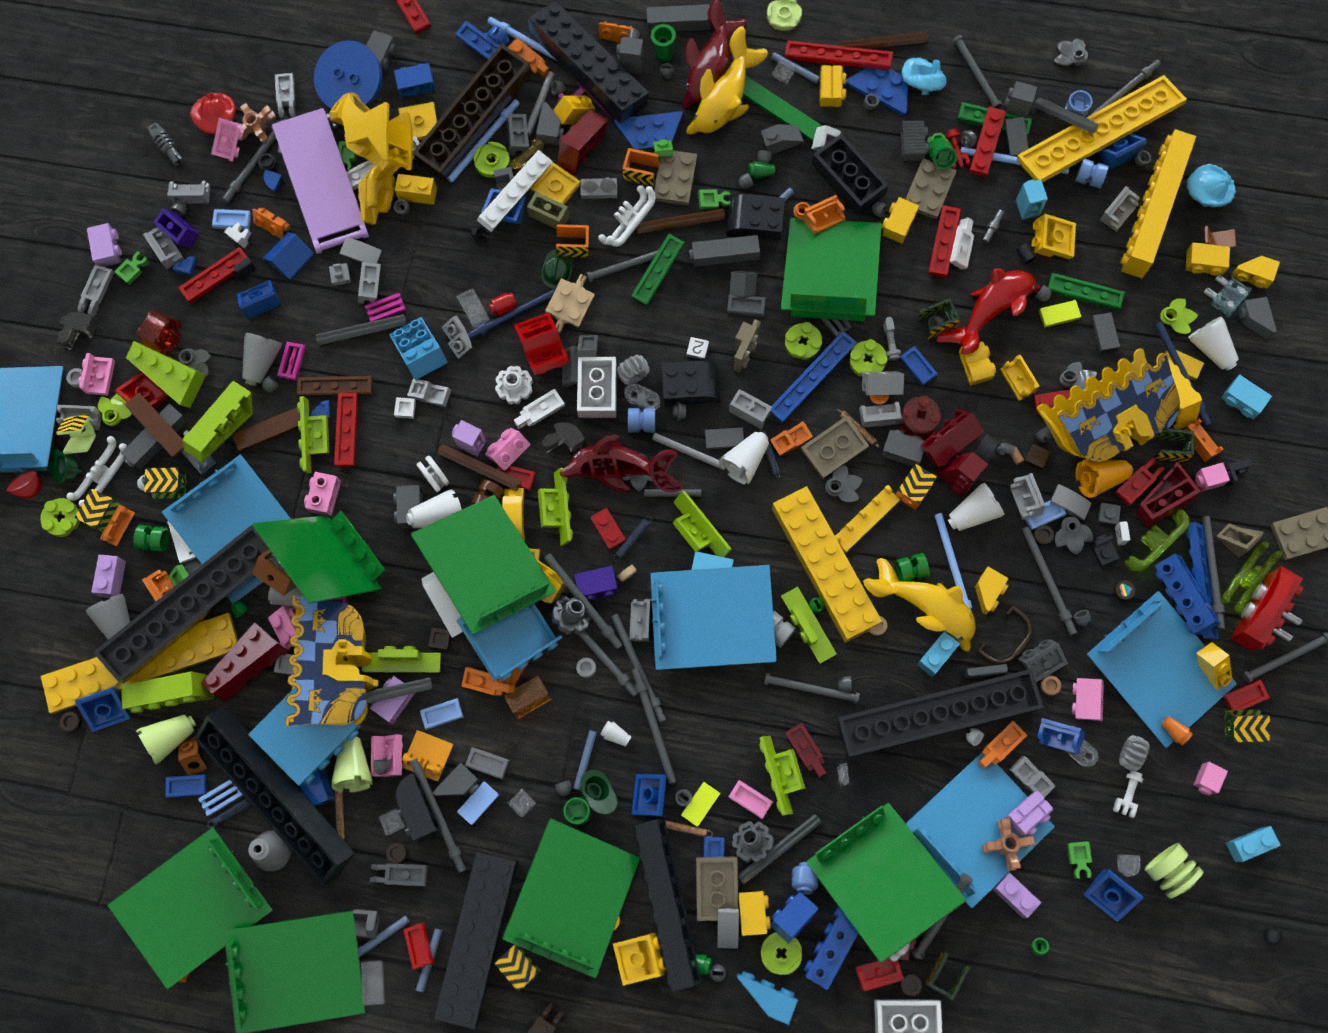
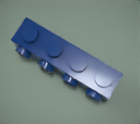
(1187, 595)
(831, 951)

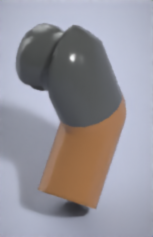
(1012, 451)

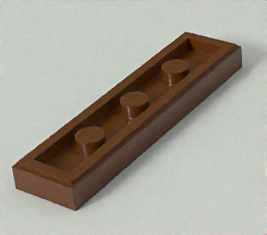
(333, 385)
(155, 425)
(267, 430)

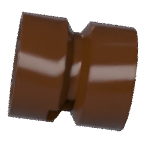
(489, 488)

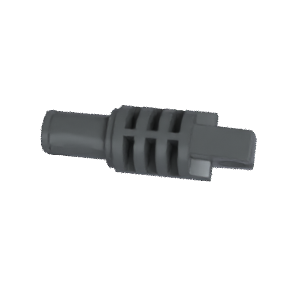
(165, 143)

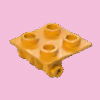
(430, 752)

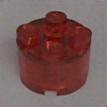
(159, 332)
(924, 408)

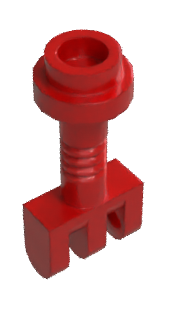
(952, 136)

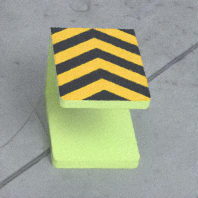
(79, 440)

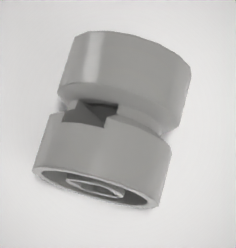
(782, 630)

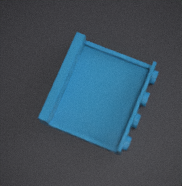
(511, 641)
(300, 748)

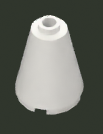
(1216, 343)
(745, 457)
(976, 509)
(433, 510)

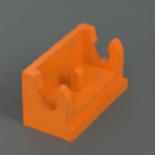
(824, 214)
(1202, 442)
(158, 584)

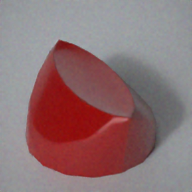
(25, 485)

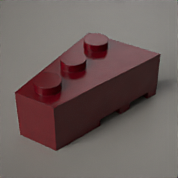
(580, 139)
(952, 438)
(962, 472)
(1170, 495)

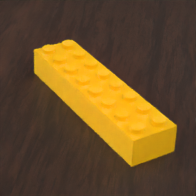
(1157, 203)
(826, 564)

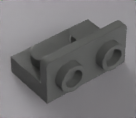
(1043, 659)

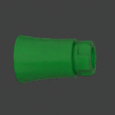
(663, 41)

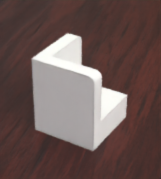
(823, 136)

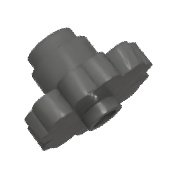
(570, 616)
(756, 850)

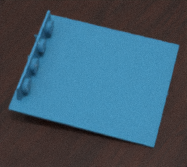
(27, 416)
(222, 510)
(713, 617)
(1157, 668)
(964, 819)

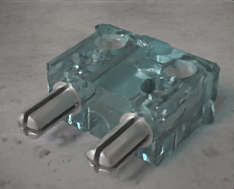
(1230, 296)

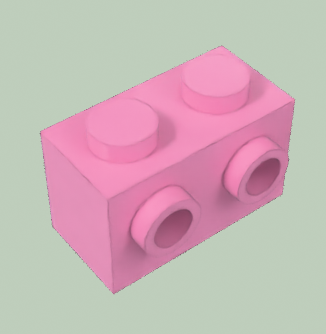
(322, 494)
(1088, 699)

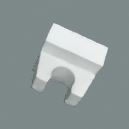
(240, 238)

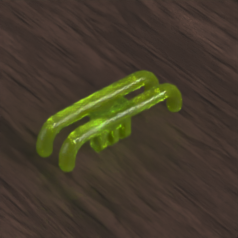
(1159, 542)
(1249, 577)

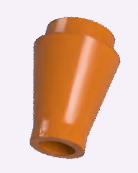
(1176, 730)

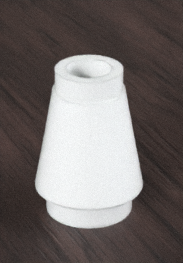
(615, 734)

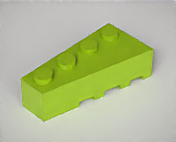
(169, 374)
(219, 422)
(164, 692)

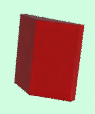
(144, 386)

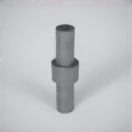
(993, 226)

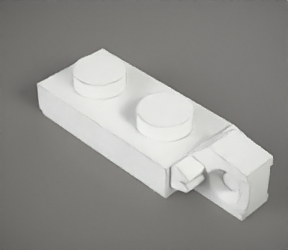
(962, 244)
(539, 409)

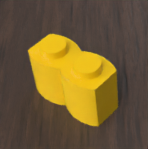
(977, 365)

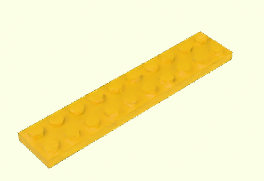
(1113, 122)
(200, 644)

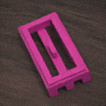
(377, 307)
(287, 375)

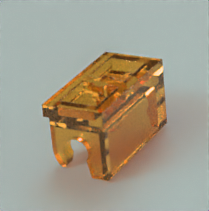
(527, 697)

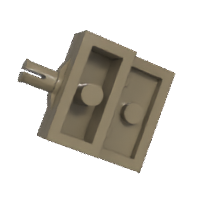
(745, 344)

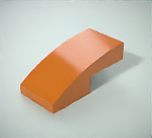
(792, 438)

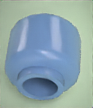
(804, 879)

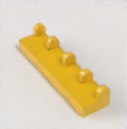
(867, 518)

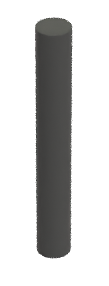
(660, 493)

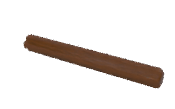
(886, 41)
(679, 221)
(479, 467)

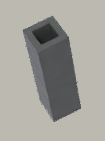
(679, 17)
(725, 251)
(145, 446)

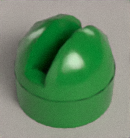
(812, 605)
(239, 608)
(1044, 946)

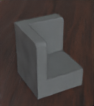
(503, 177)
(743, 283)
(366, 923)

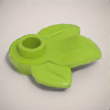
(1180, 316)
(114, 406)

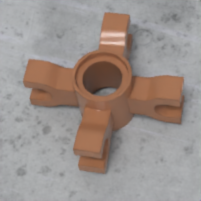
(256, 122)
(1004, 828)

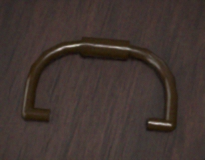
(1021, 646)

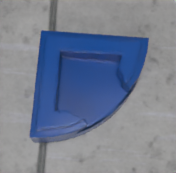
(272, 180)
(186, 266)
(322, 409)

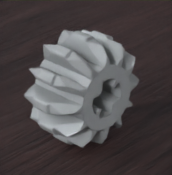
(633, 369)
(1134, 753)

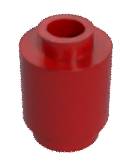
(502, 304)

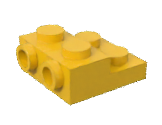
(1054, 236)
(639, 959)

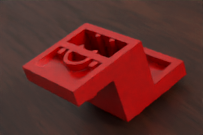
(541, 344)

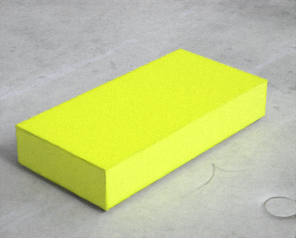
(1060, 313)
(700, 804)

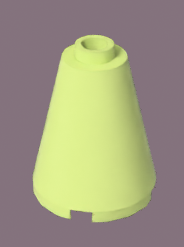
(165, 736)
(351, 768)

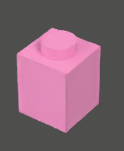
(1211, 477)
(1210, 778)

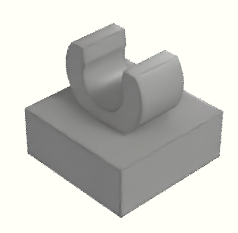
(339, 274)

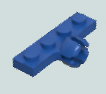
(482, 43)

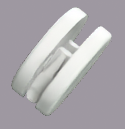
(433, 474)

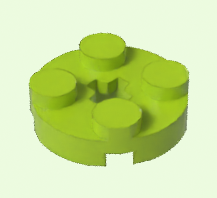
(491, 150)
(867, 348)
(802, 351)
(52, 510)
(781, 966)

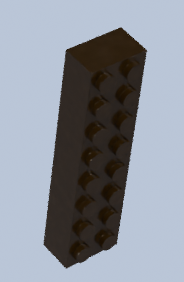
(472, 112)

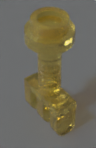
(519, 162)

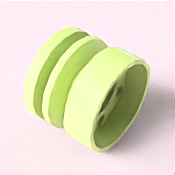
(1176, 874)

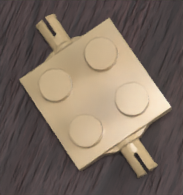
(570, 303)

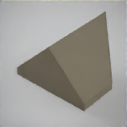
(1239, 539)

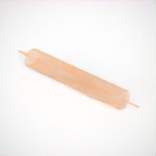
(864, 435)
(339, 807)
(687, 827)

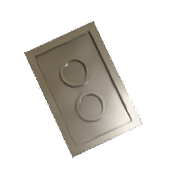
(675, 178)
(930, 188)
(834, 447)
(1302, 533)
(716, 886)

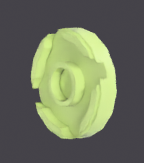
(784, 14)

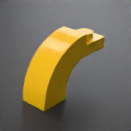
(513, 505)

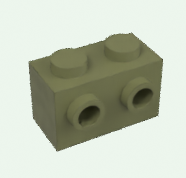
(548, 210)

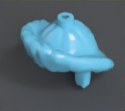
(923, 75)
(1211, 186)

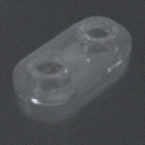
(644, 395)
(1081, 759)

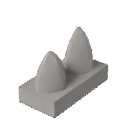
(599, 188)

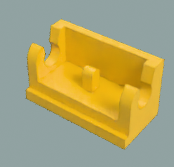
(1019, 378)

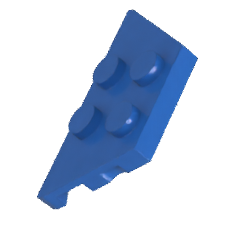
(885, 85)
(645, 130)

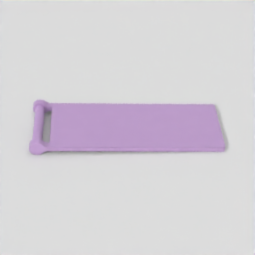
(319, 178)

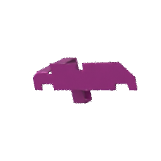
(579, 92)

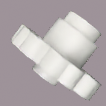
(514, 385)

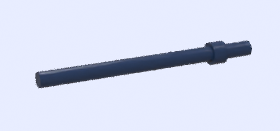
(483, 328)
(1177, 361)

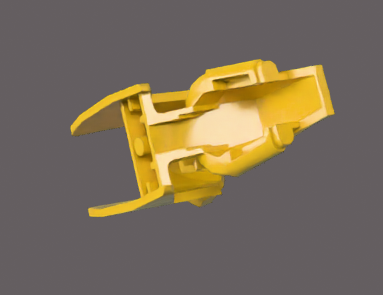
(381, 142)

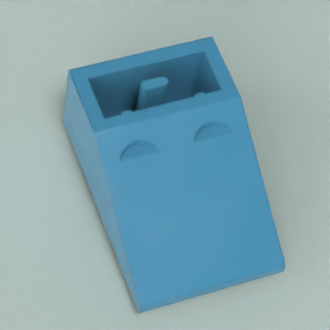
(418, 348)
(775, 1003)

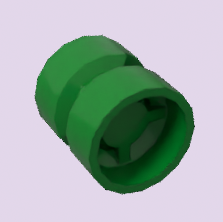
(942, 153)
(151, 538)
(911, 568)
(577, 811)

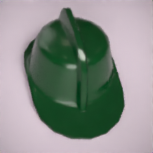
(555, 269)
(63, 466)
(598, 792)

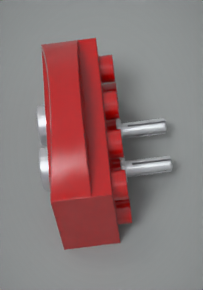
(1264, 612)

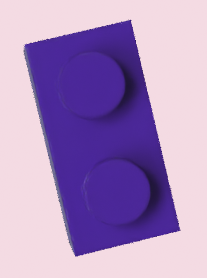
(176, 228)
(597, 583)

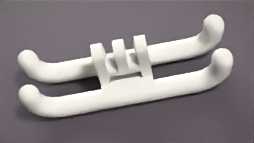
(630, 217)
(99, 472)

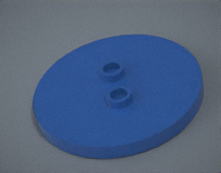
(347, 69)

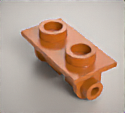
(613, 32)
(264, 219)
(117, 525)

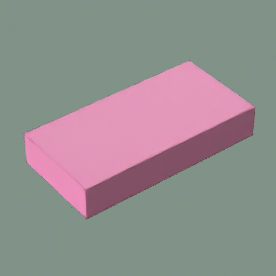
(750, 799)

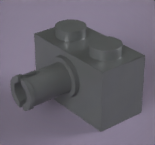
(631, 52)

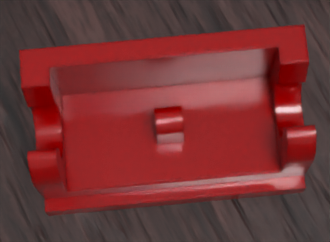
(878, 974)

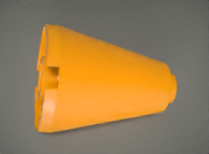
(1101, 476)

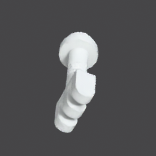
(1134, 777)

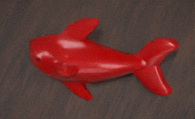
(1003, 292)

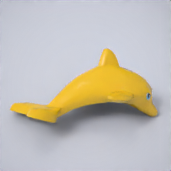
(722, 100)
(942, 606)

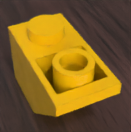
(572, 108)
(1258, 271)
(988, 589)
(1215, 665)

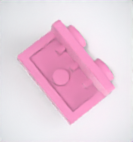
(226, 139)
(96, 375)
(507, 448)
(282, 624)
(390, 749)

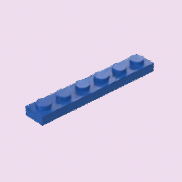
(812, 377)
(1200, 568)

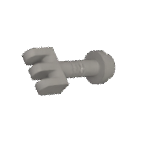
(893, 353)

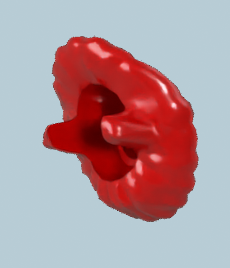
(209, 109)

